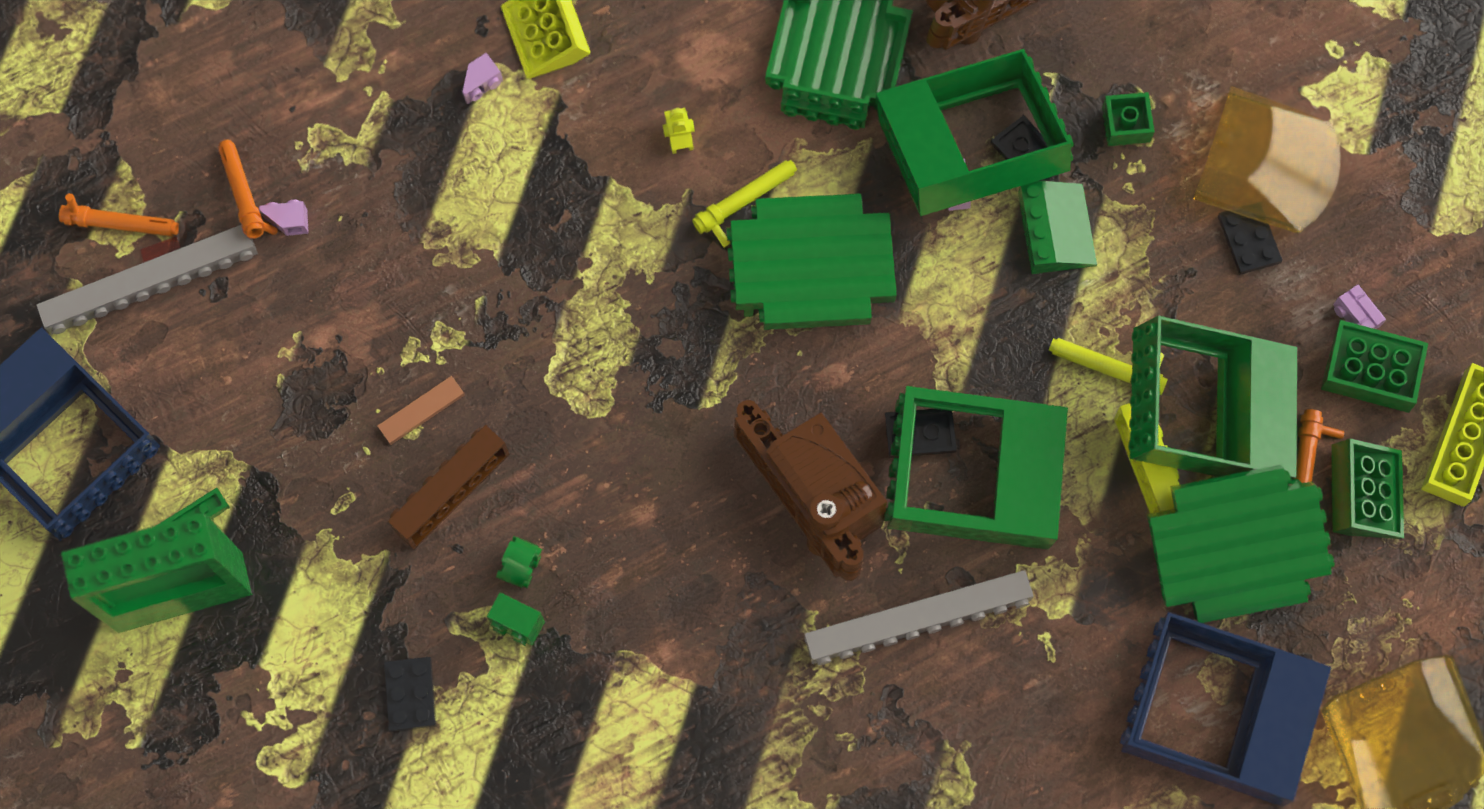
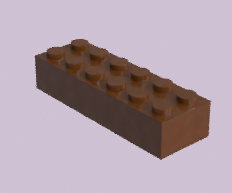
(449, 486)

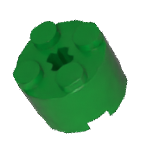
(518, 562)

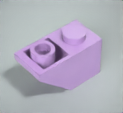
(481, 77)
(287, 217)

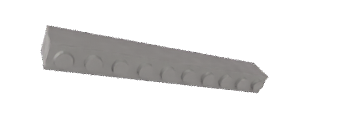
(146, 280)
(918, 617)

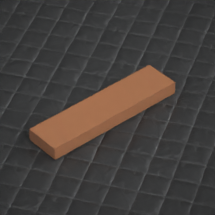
(421, 410)

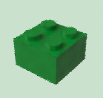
(1128, 119)
(515, 619)

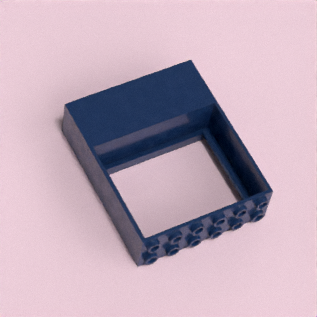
(34, 390)
(1273, 723)

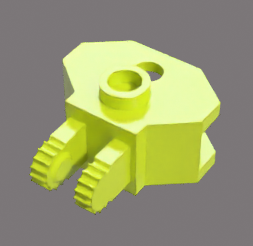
(678, 129)

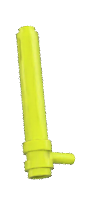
(716, 213)
(1097, 361)

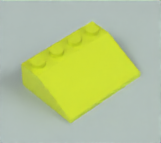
(545, 34)

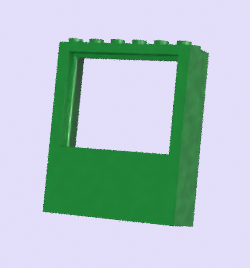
(926, 148)
(1252, 399)
(1026, 471)
(157, 573)

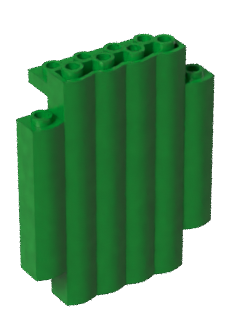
(836, 57)
(811, 261)
(1240, 543)

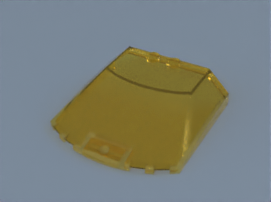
(1270, 162)
(1408, 737)

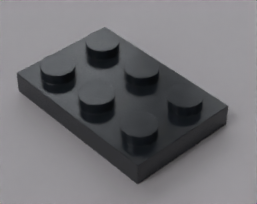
(1018, 139)
(1249, 242)
(932, 432)
(410, 694)

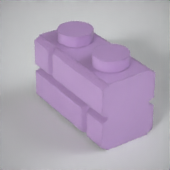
(1358, 309)

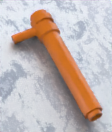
(248, 213)
(84, 217)
(1309, 436)

